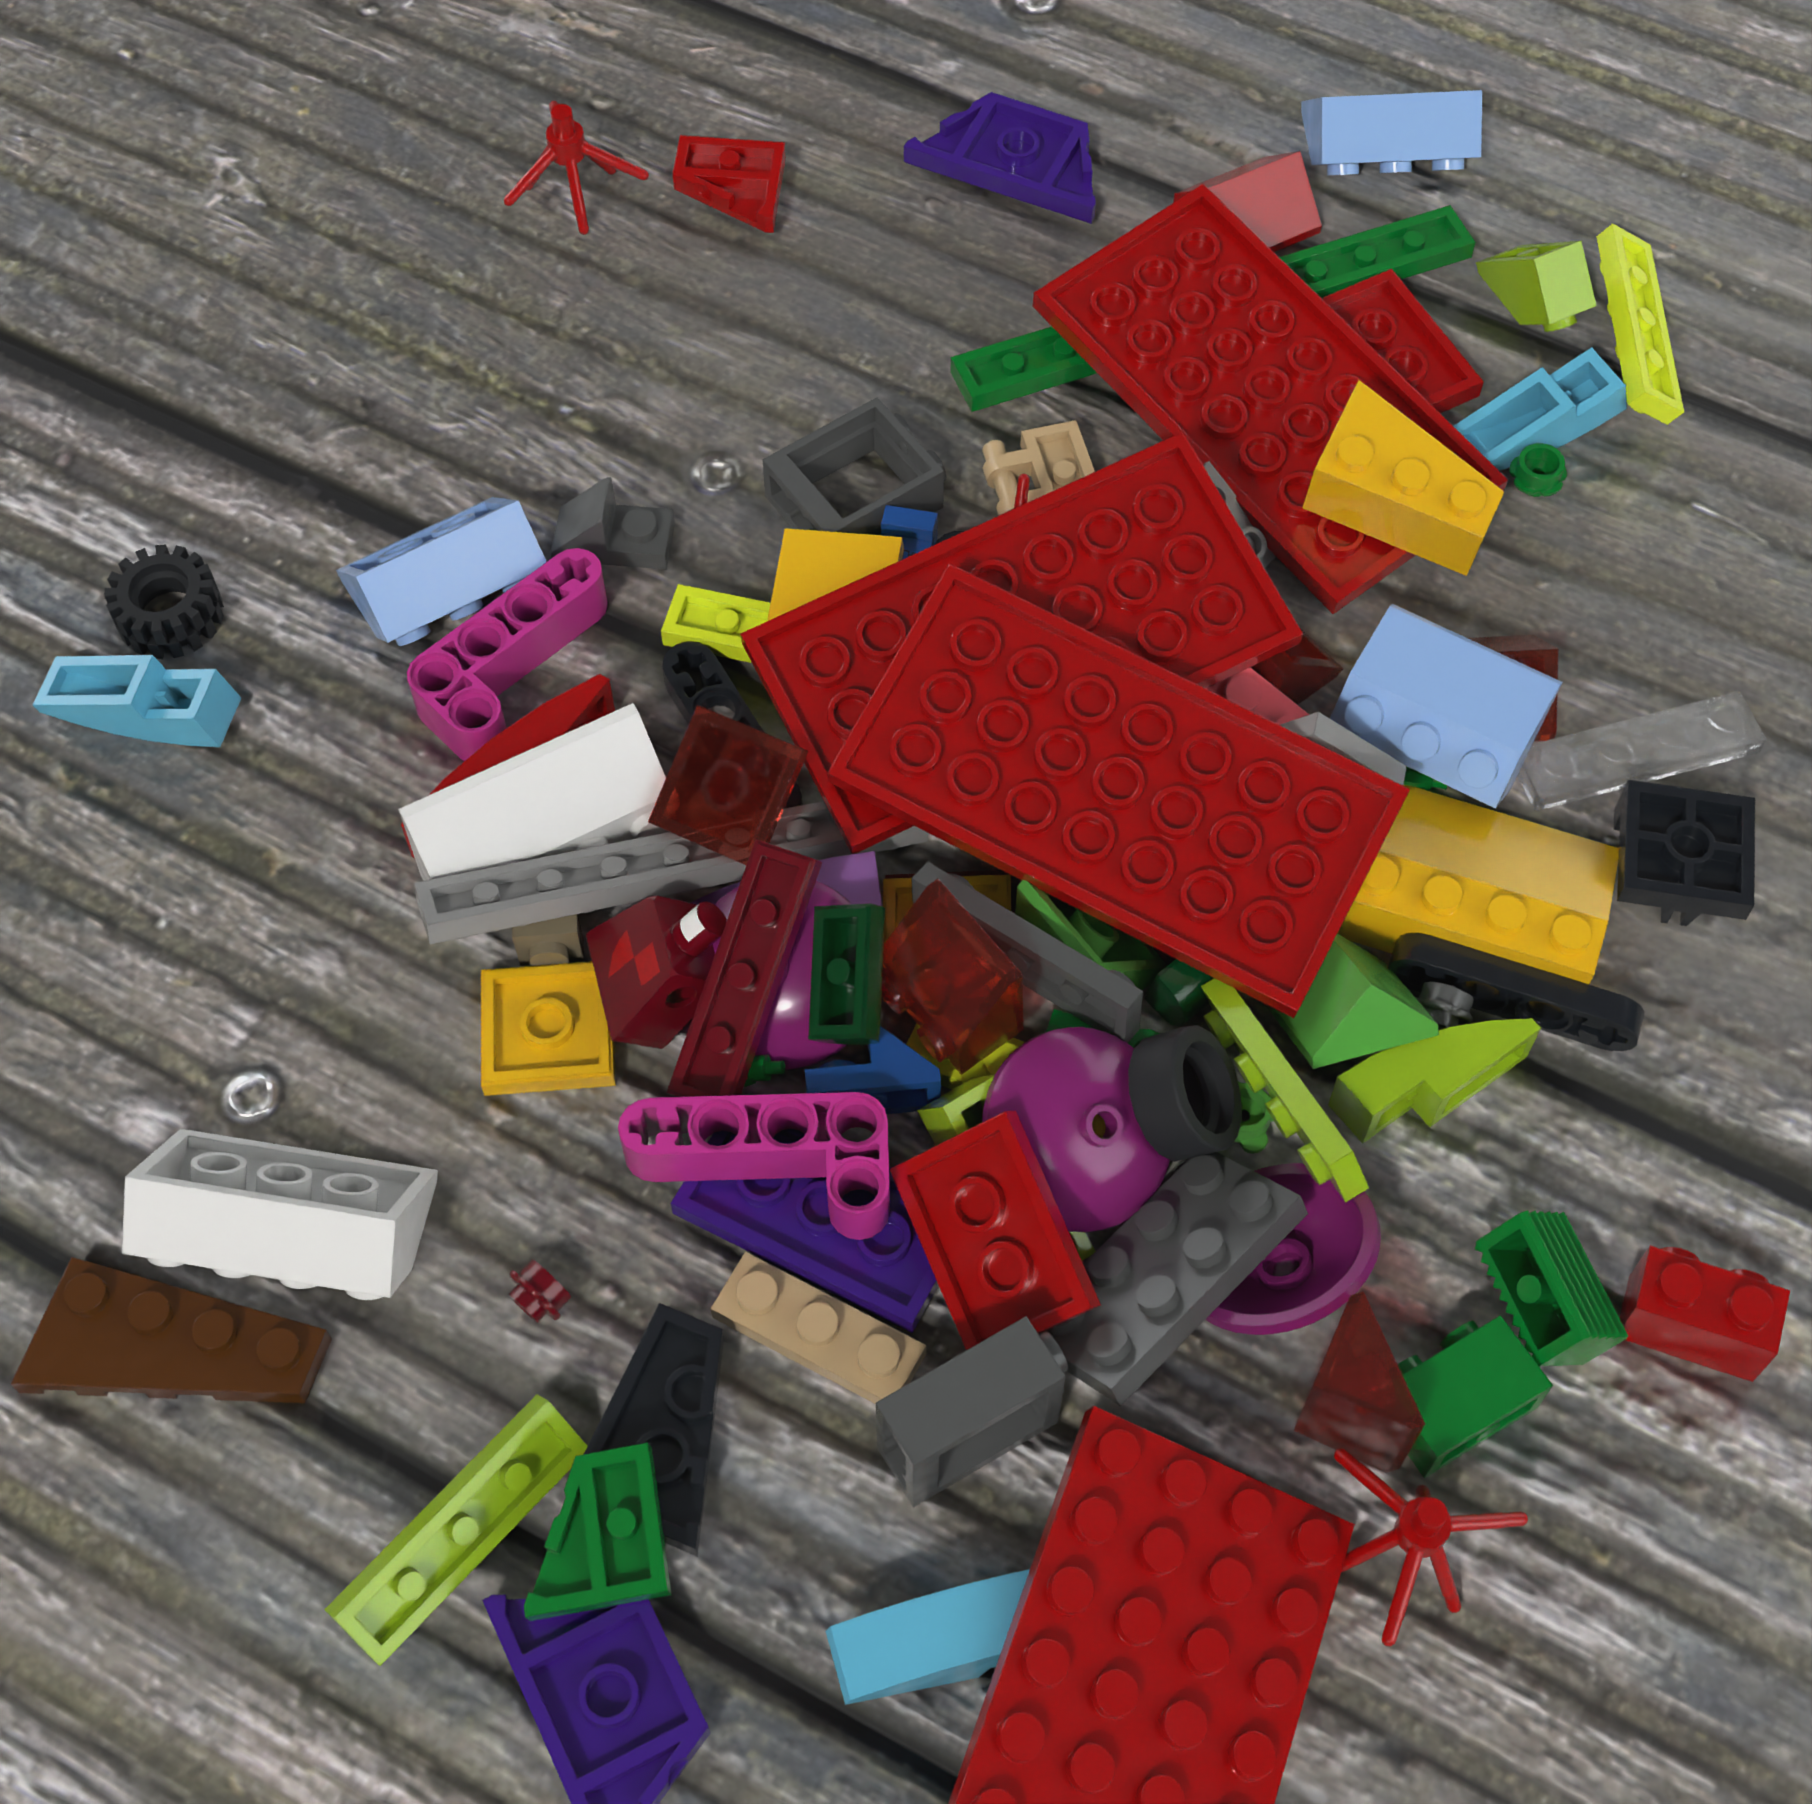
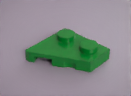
(606, 1539)

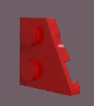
(732, 176)

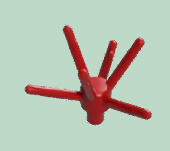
(568, 148)
(1421, 1532)

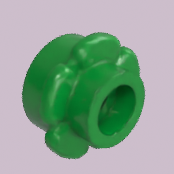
(1539, 470)

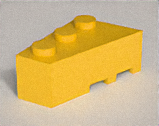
(1401, 485)

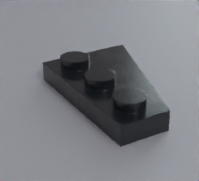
(671, 1405)

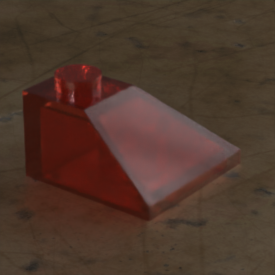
(727, 785)

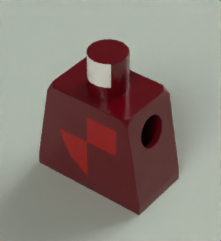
(654, 966)

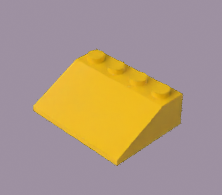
(1487, 886)

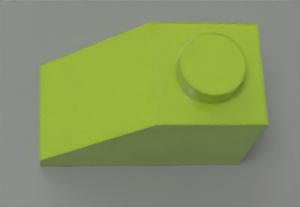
(1541, 283)

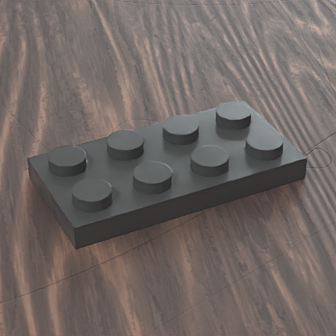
(1173, 1269)

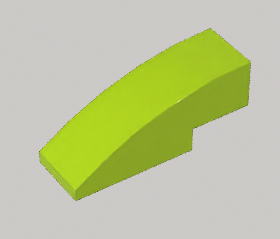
(1429, 1074)

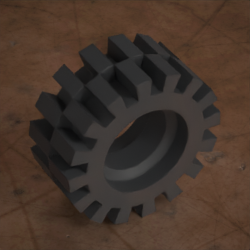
(157, 576)

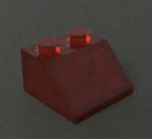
(952, 980)

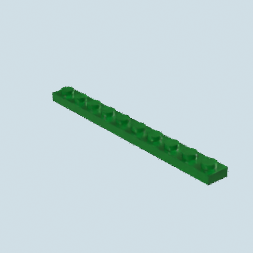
(1046, 360)

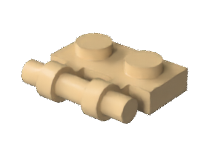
(1048, 454)

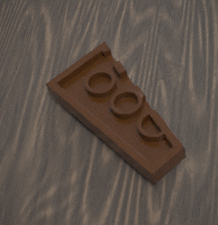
(165, 1341)

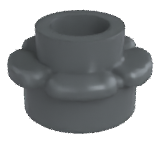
(1446, 1004)

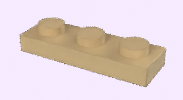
(817, 1330)

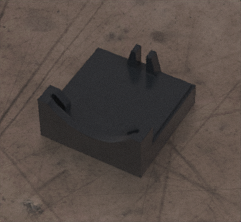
(1686, 850)

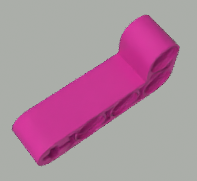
(517, 636)
(758, 1156)

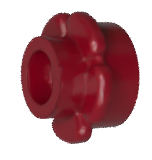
(538, 1292)

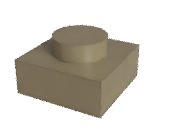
(549, 941)

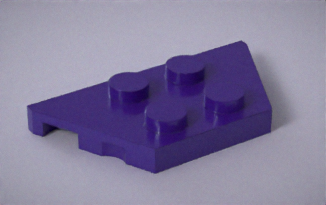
(1014, 153)
(604, 1698)

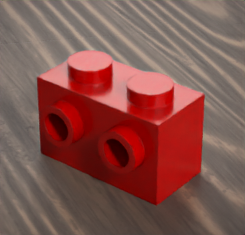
(1704, 1312)

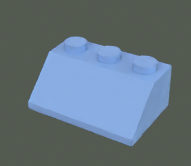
(1393, 130)
(443, 570)
(1445, 705)

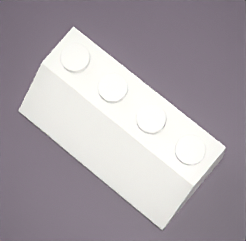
(545, 802)
(277, 1213)

